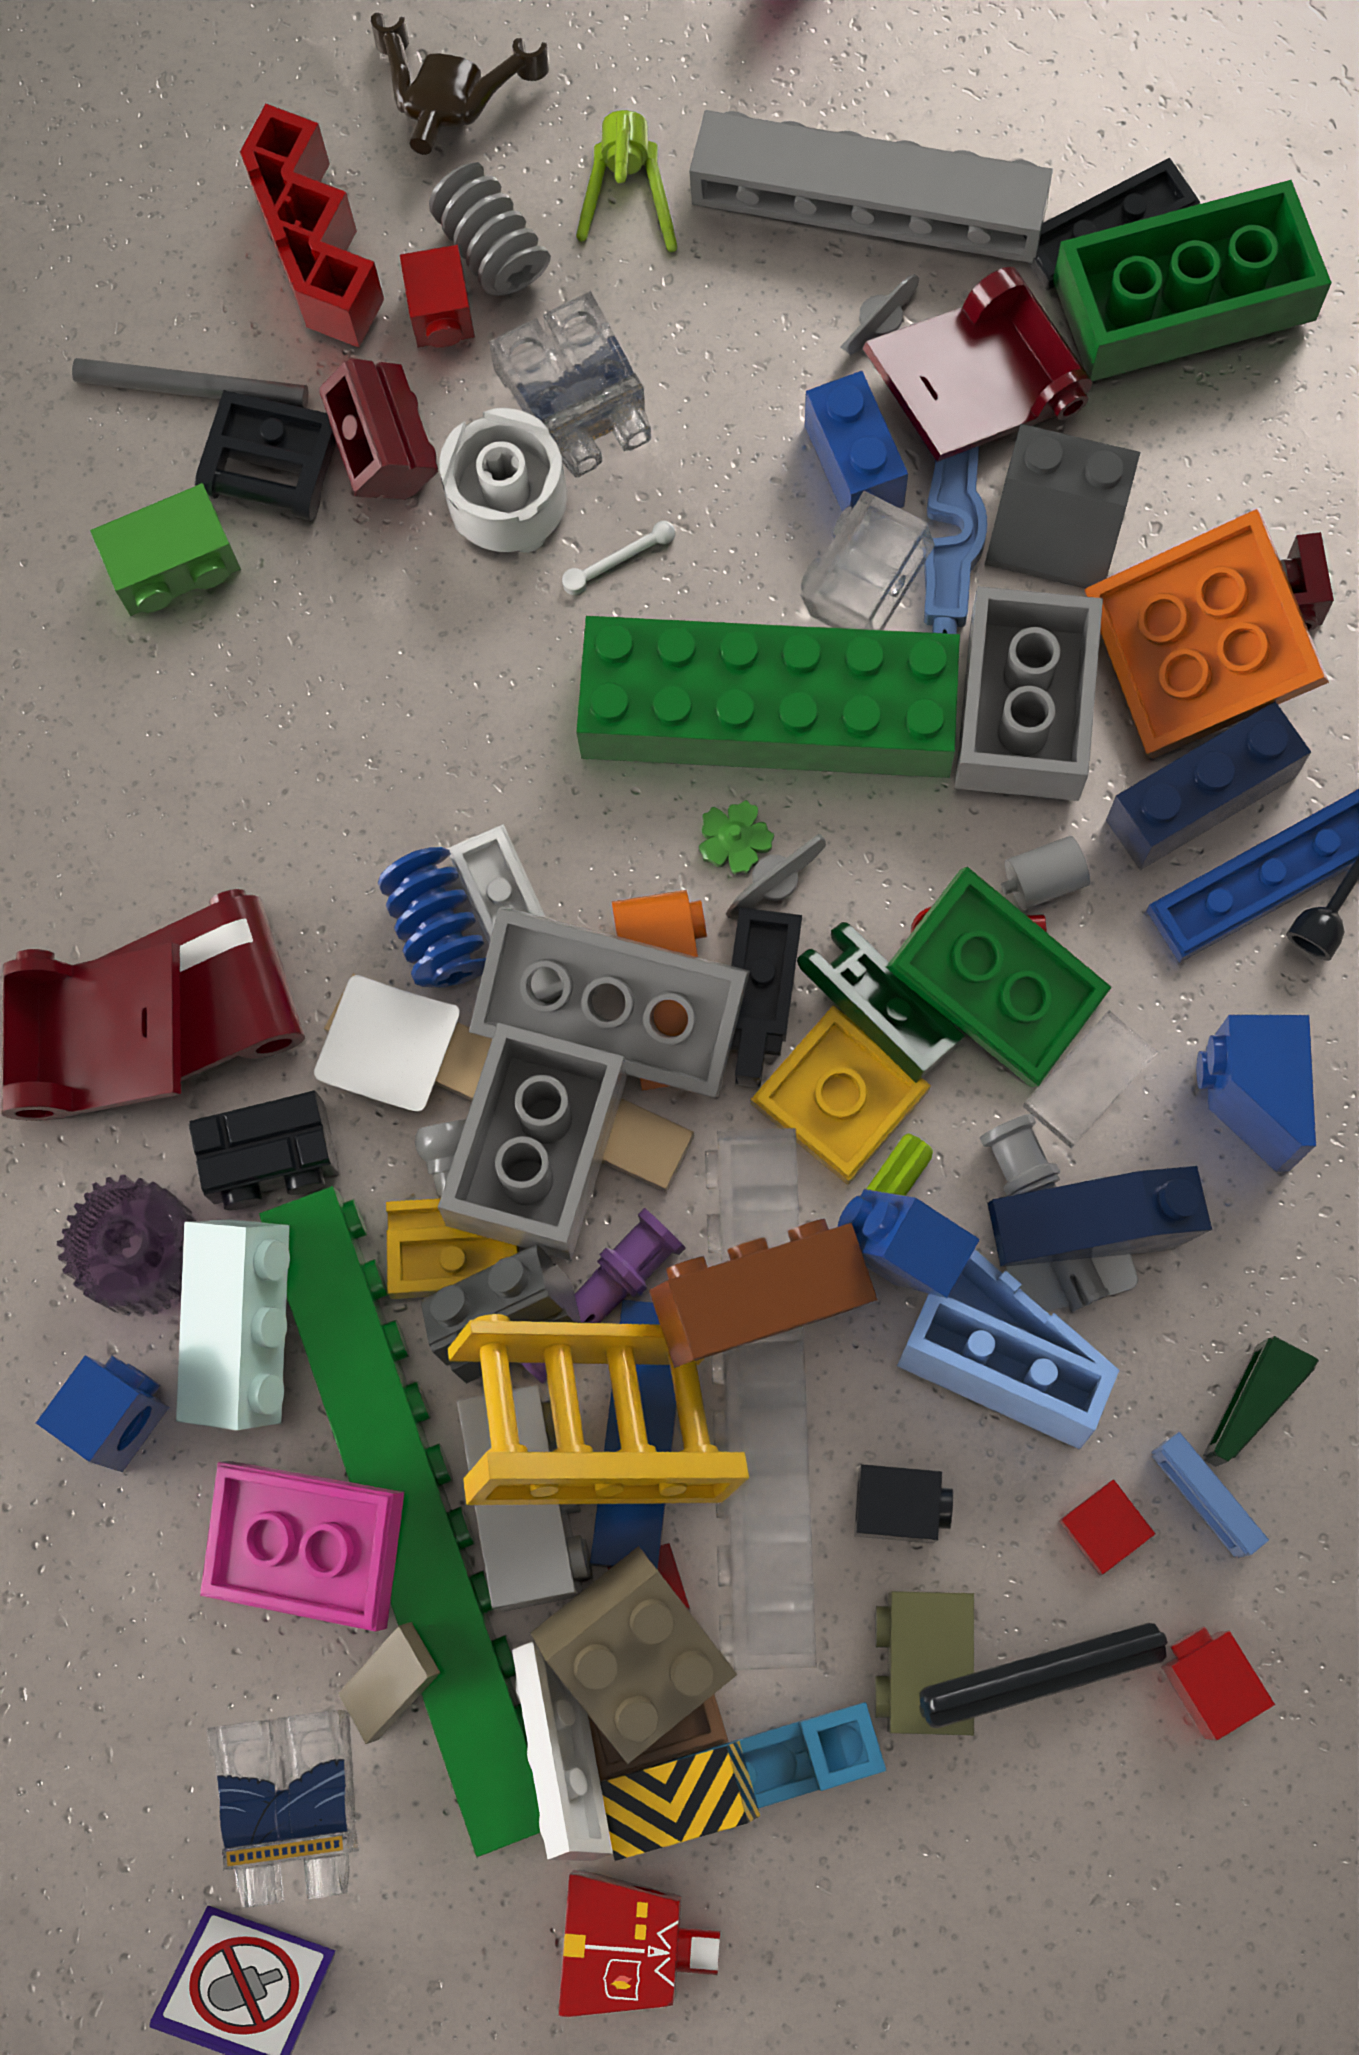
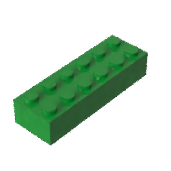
(768, 696)

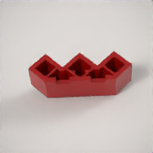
(311, 226)

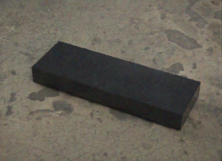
(1137, 198)

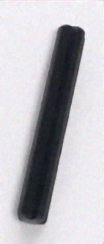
(1042, 1675)

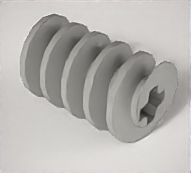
(488, 230)

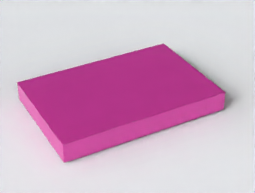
(302, 1545)

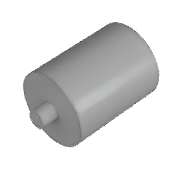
(1046, 872)

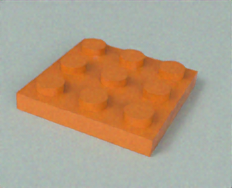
(1206, 635)

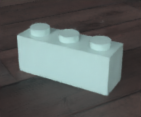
(232, 1323)

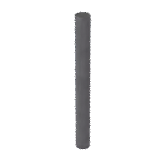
(184, 382)

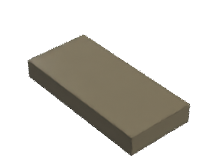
(388, 1682)

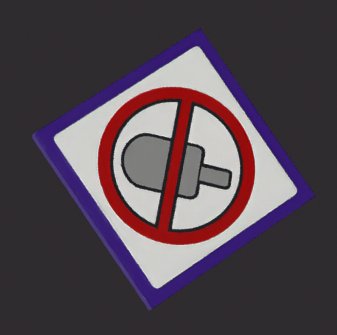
(242, 1987)

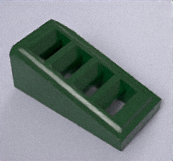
(1265, 1385)

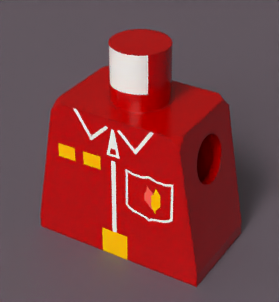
(626, 1947)

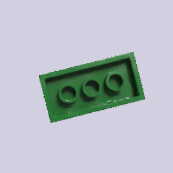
(1191, 280)

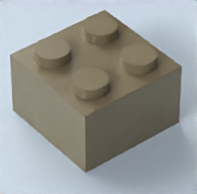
(632, 1655)

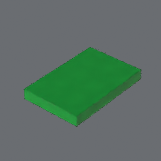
(998, 977)

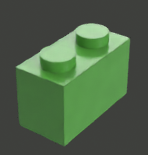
(165, 551)

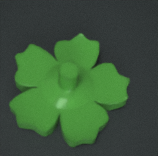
(734, 837)

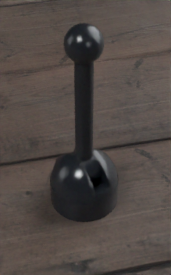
(1321, 928)

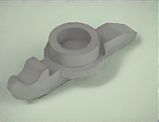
(881, 315)
(776, 876)

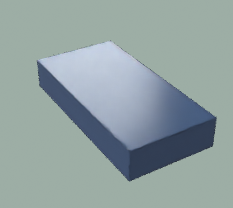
(1209, 1496)

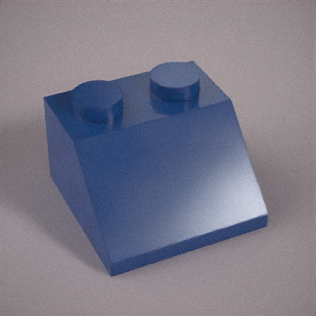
(1263, 1084)

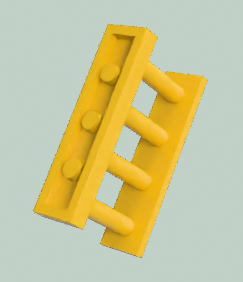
(573, 1471)

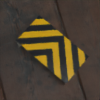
(679, 1801)

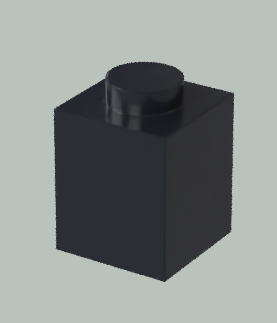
(901, 1504)

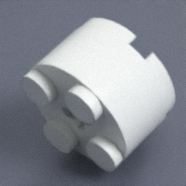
(504, 480)

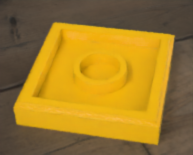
(839, 1095)

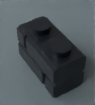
(264, 1150)

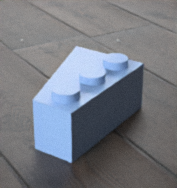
(1010, 1355)

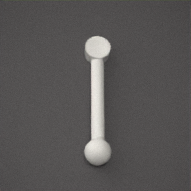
(576, 580)

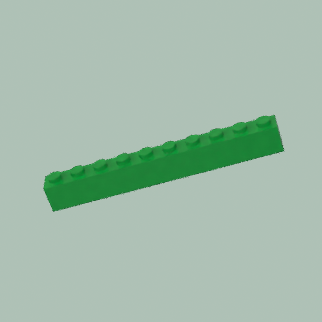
(385, 1446)

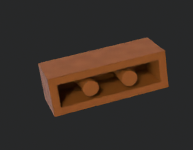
(761, 1291)

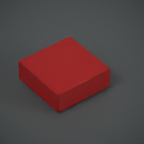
(1107, 1527)

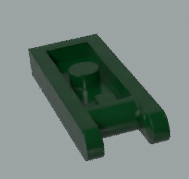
(882, 1004)

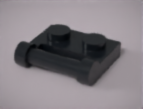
(272, 437)

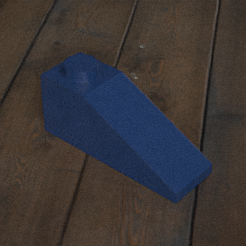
(1101, 1217)

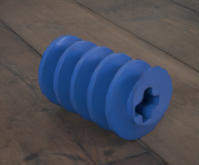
(428, 919)

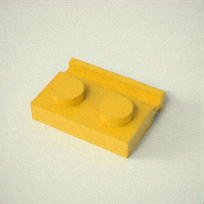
(430, 1255)

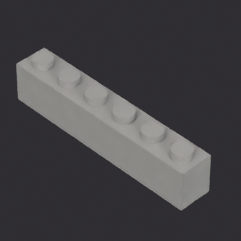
(870, 185)

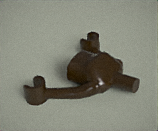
(447, 86)

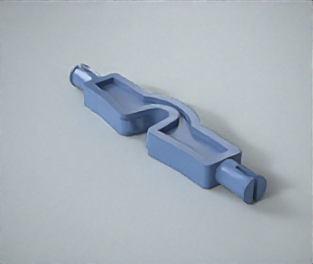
(949, 564)

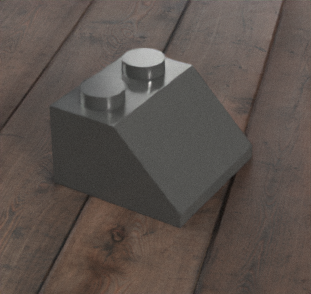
(1061, 507)

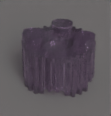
(103, 1230)

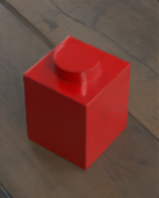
(437, 296)
(1216, 1682)

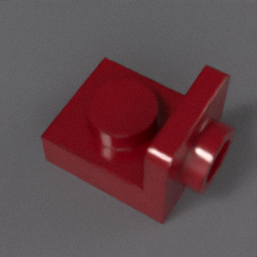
(1309, 578)

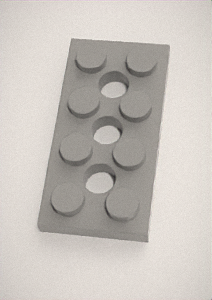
(644, 974)

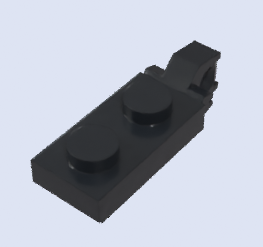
(768, 948)

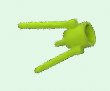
(624, 152)

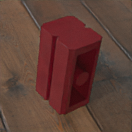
(378, 429)

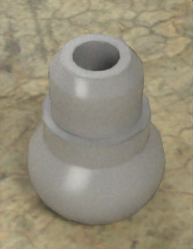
(437, 1147)

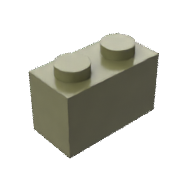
(927, 1644)

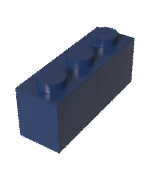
(1207, 785)

